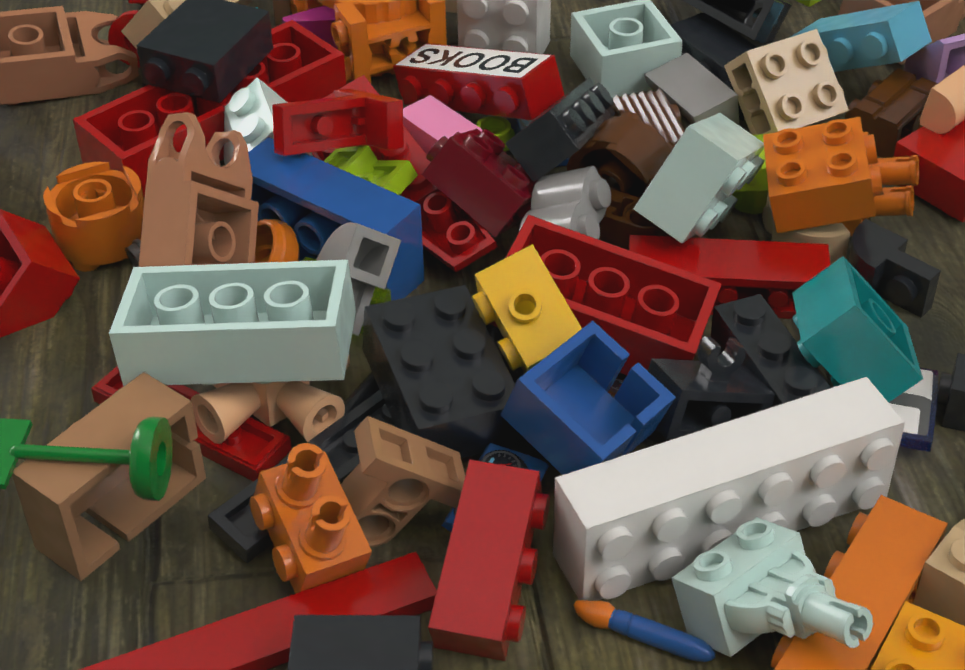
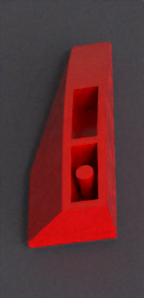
(446, 228)

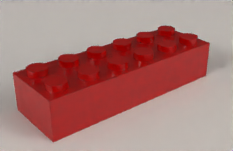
(127, 128)

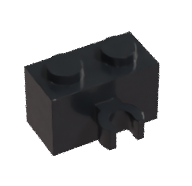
(709, 389)

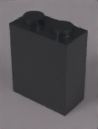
(205, 48)

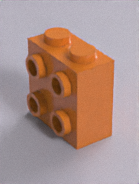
(821, 174)

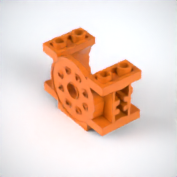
(380, 32)

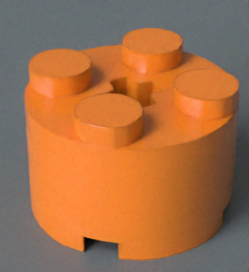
(95, 213)

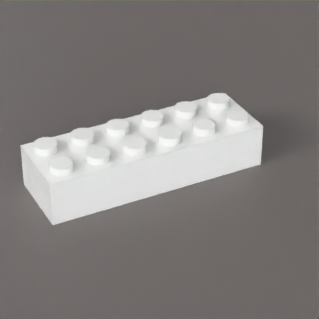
(680, 498)

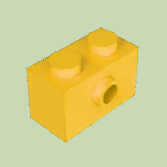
(525, 307)

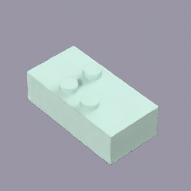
(236, 323)

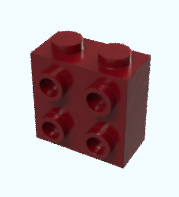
(481, 179)

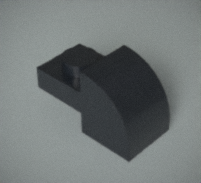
(890, 271)

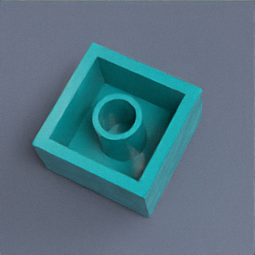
(854, 332)

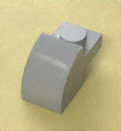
(369, 260)

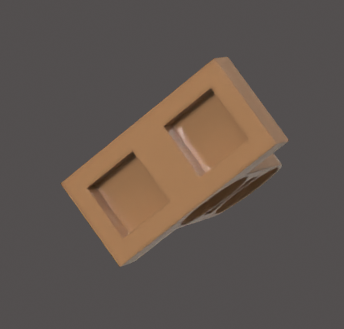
(398, 478)

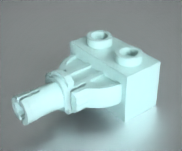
(763, 585)

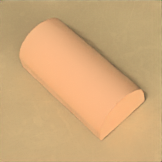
(945, 103)

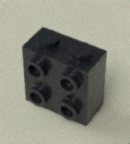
(359, 643)

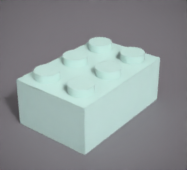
(700, 176)

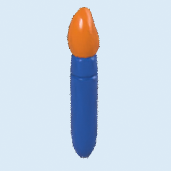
(605, 616)

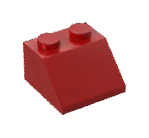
(32, 274)

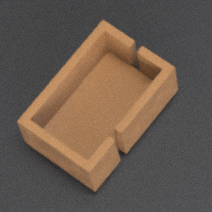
(60, 491)

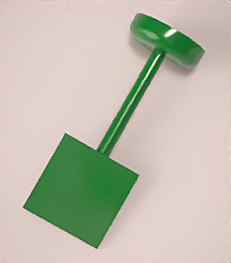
(147, 459)

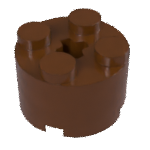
(624, 153)

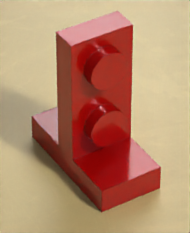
(338, 122)

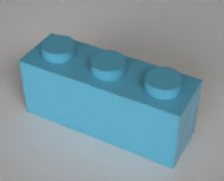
(872, 36)

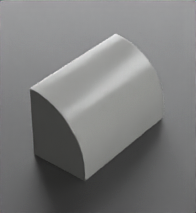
(694, 89)

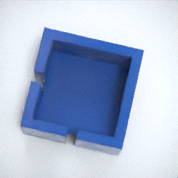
(567, 407)

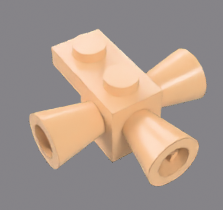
(231, 404)

